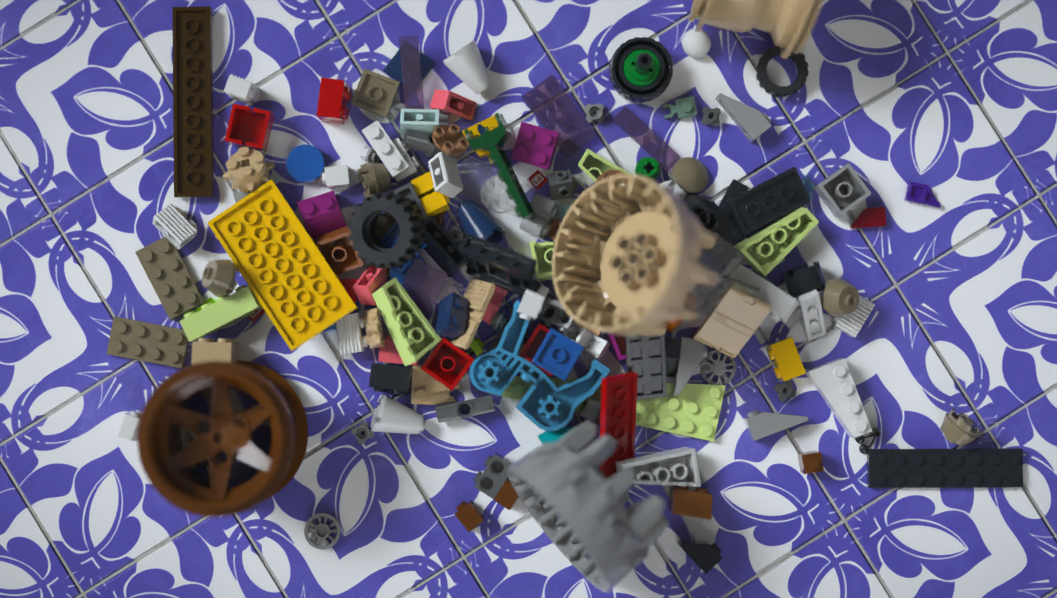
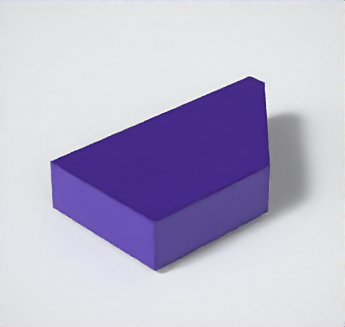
(920, 194)

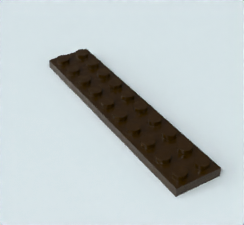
(193, 102)

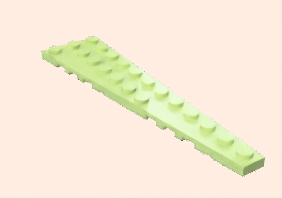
(690, 414)

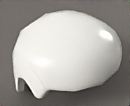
(696, 43)

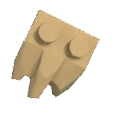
(374, 328)
(428, 390)

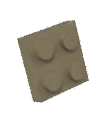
(375, 93)

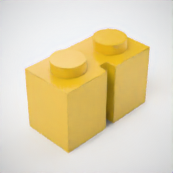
(432, 201)
(786, 359)

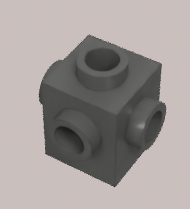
(561, 185)

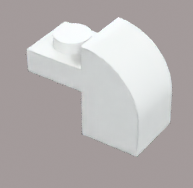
(593, 344)

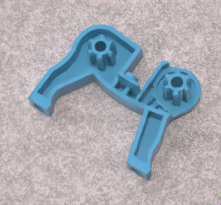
(543, 402)

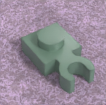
(683, 108)

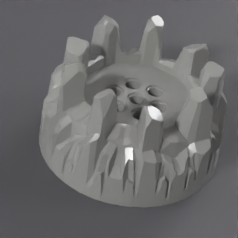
(584, 509)

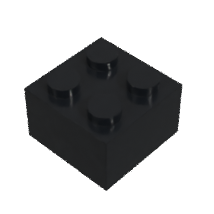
(390, 377)

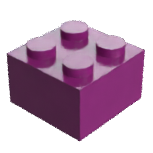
(535, 145)

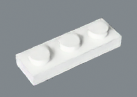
(385, 149)
(812, 315)

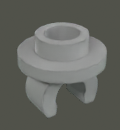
(371, 155)

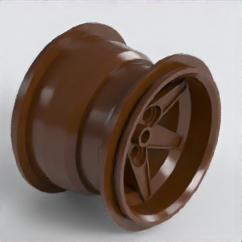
(169, 465)

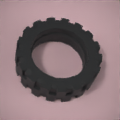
(769, 86)

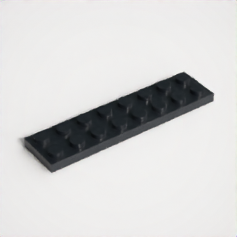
(945, 468)

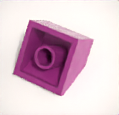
(322, 214)

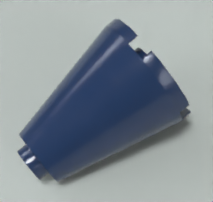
(479, 223)

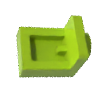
(477, 346)

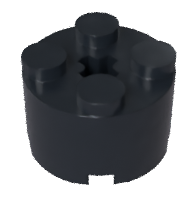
(704, 210)
(804, 279)

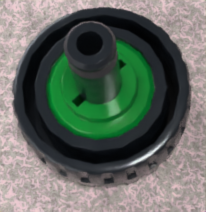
(640, 69)

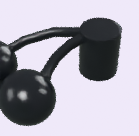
(863, 448)

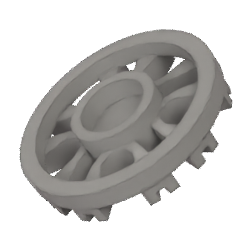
(718, 368)
(322, 531)

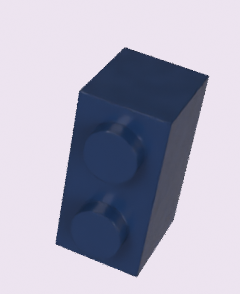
(452, 316)

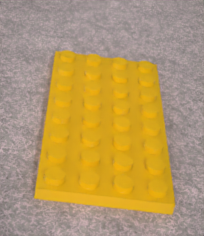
(282, 265)

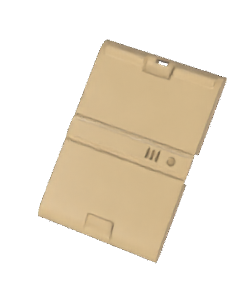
(479, 296)
(732, 322)

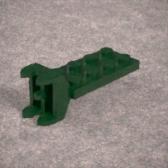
(493, 141)

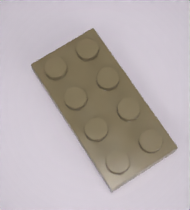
(170, 277)
(148, 342)

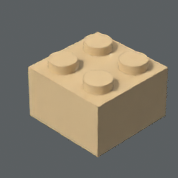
(208, 350)

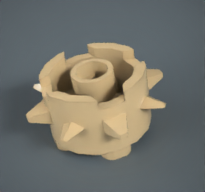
(248, 169)

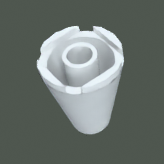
(470, 68)
(396, 418)

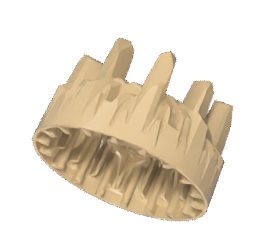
(629, 257)

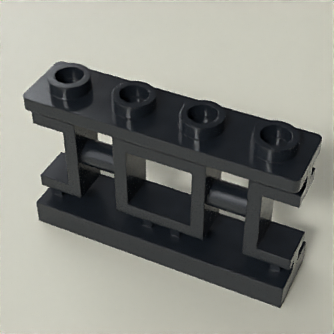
(499, 265)

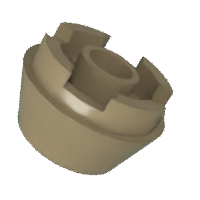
(374, 178)
(220, 276)
(839, 297)
(959, 428)

